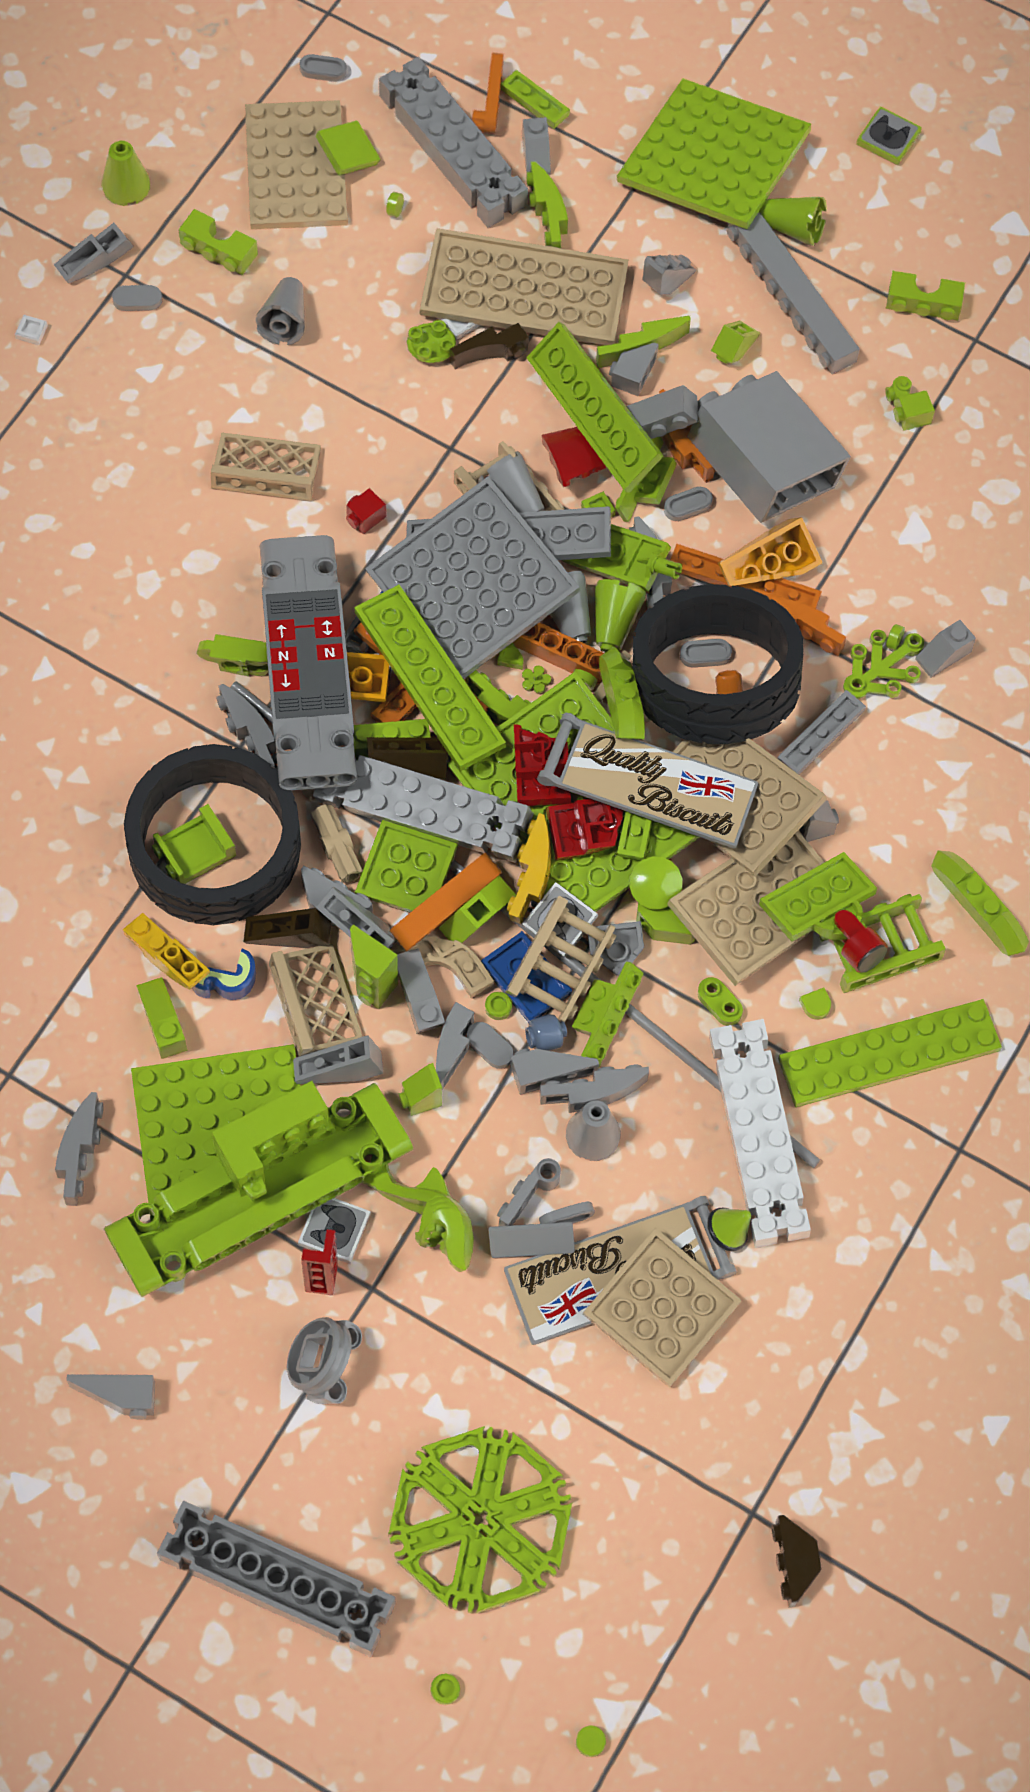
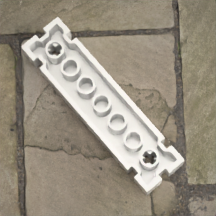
(759, 1133)

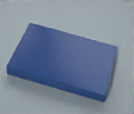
(502, 966)

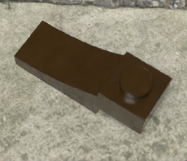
(488, 344)

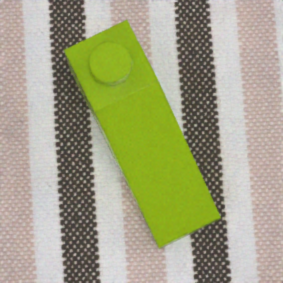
(162, 1018)

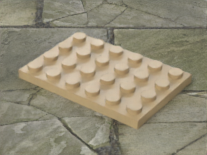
(288, 169)
(779, 804)
(726, 912)

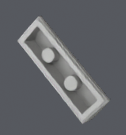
(531, 1239)

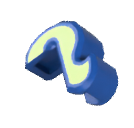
(229, 984)

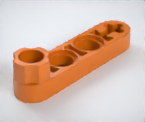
(487, 120)

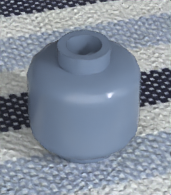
(546, 1033)

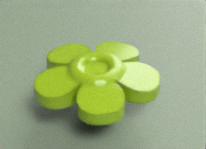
(536, 678)

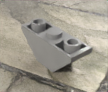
(667, 272)
(317, 886)

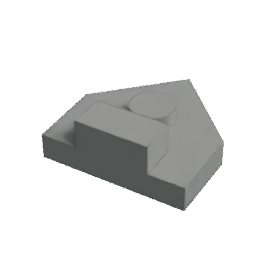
(625, 947)

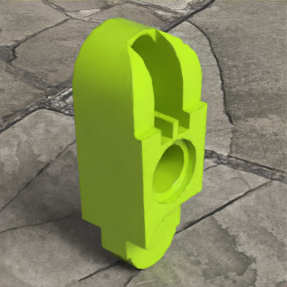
(235, 655)

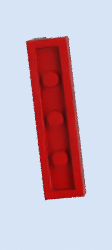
(321, 1267)

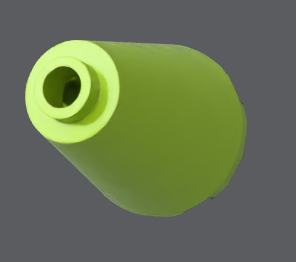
(124, 175)
(796, 217)
(616, 612)

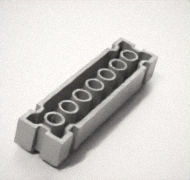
(453, 142)
(432, 807)
(276, 1578)

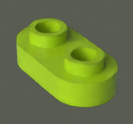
(718, 1000)

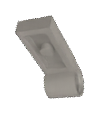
(525, 1190)

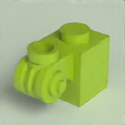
(910, 409)

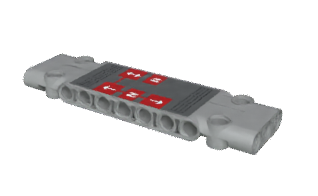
(307, 663)

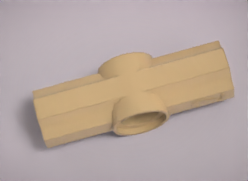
(337, 843)

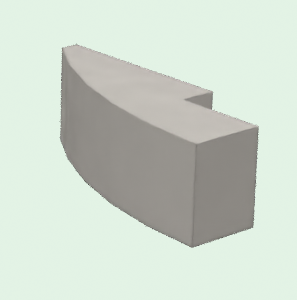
(93, 254)
(452, 1042)

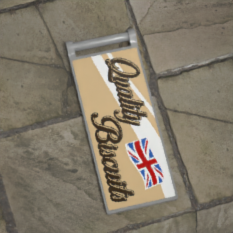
(651, 782)
(560, 1287)

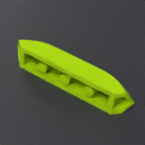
(622, 695)
(980, 902)

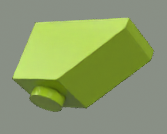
(734, 341)
(421, 1091)

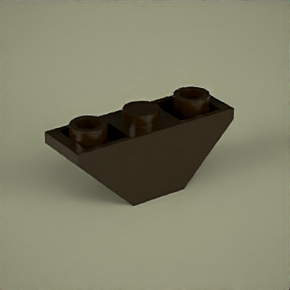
(797, 1559)

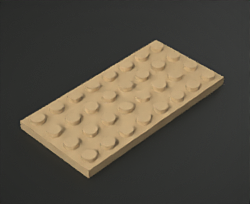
(523, 283)

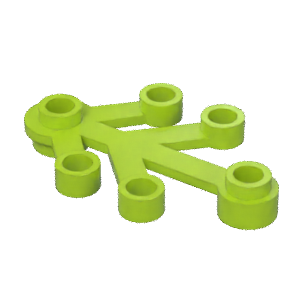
(882, 668)

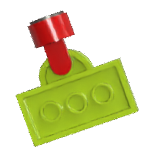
(829, 904)

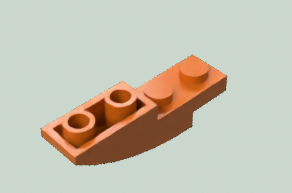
(686, 453)
(814, 625)

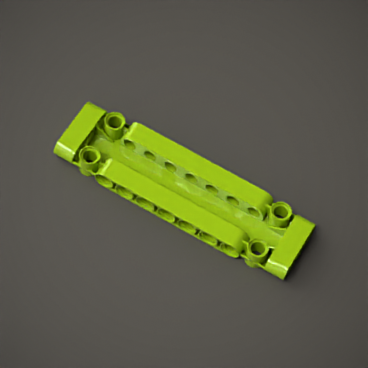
(208, 1220)

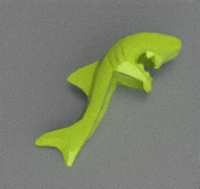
(439, 1213)

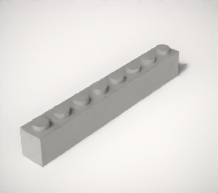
(795, 294)

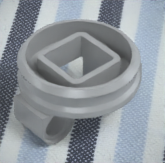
(322, 1382)

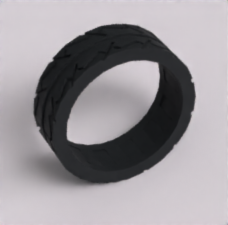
(718, 611)
(212, 765)

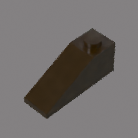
(411, 753)
(289, 929)

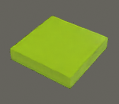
(347, 147)

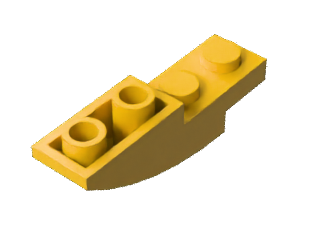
(536, 859)
(165, 953)

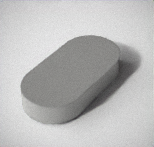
(323, 67)
(137, 297)
(688, 503)
(705, 653)
(490, 1045)
(572, 1213)

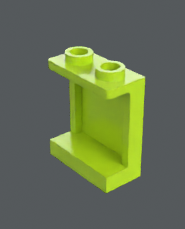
(194, 847)

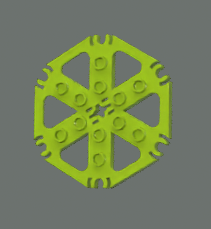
(505, 1509)

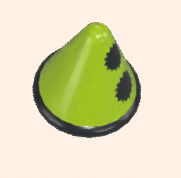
(729, 1227)

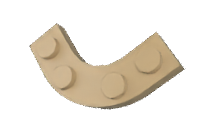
(457, 959)

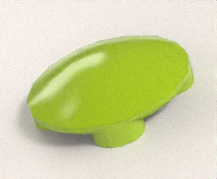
(430, 341)
(655, 882)

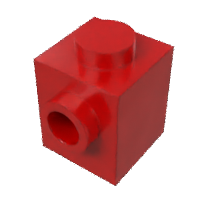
(365, 511)

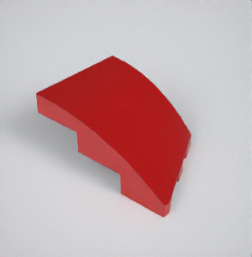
(571, 455)
(530, 758)
(583, 827)

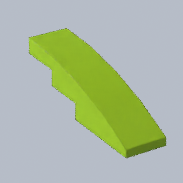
(659, 331)

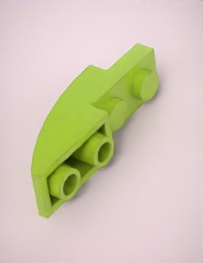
(547, 204)
(498, 702)

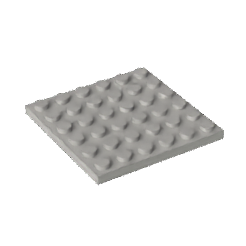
(476, 576)

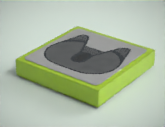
(889, 135)

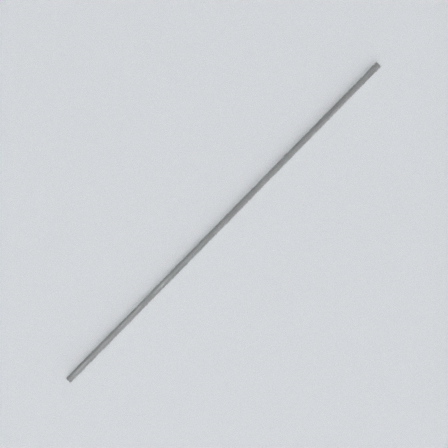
(578, 968)

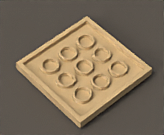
(662, 1307)

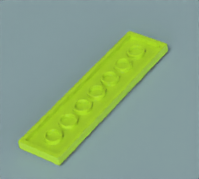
(594, 407)
(430, 677)
(889, 1053)

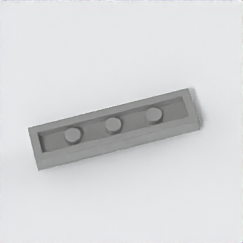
(822, 732)

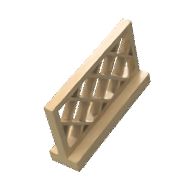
(263, 480)
(291, 998)

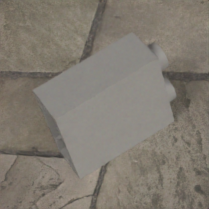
(767, 445)

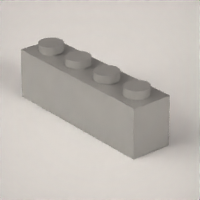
(666, 411)

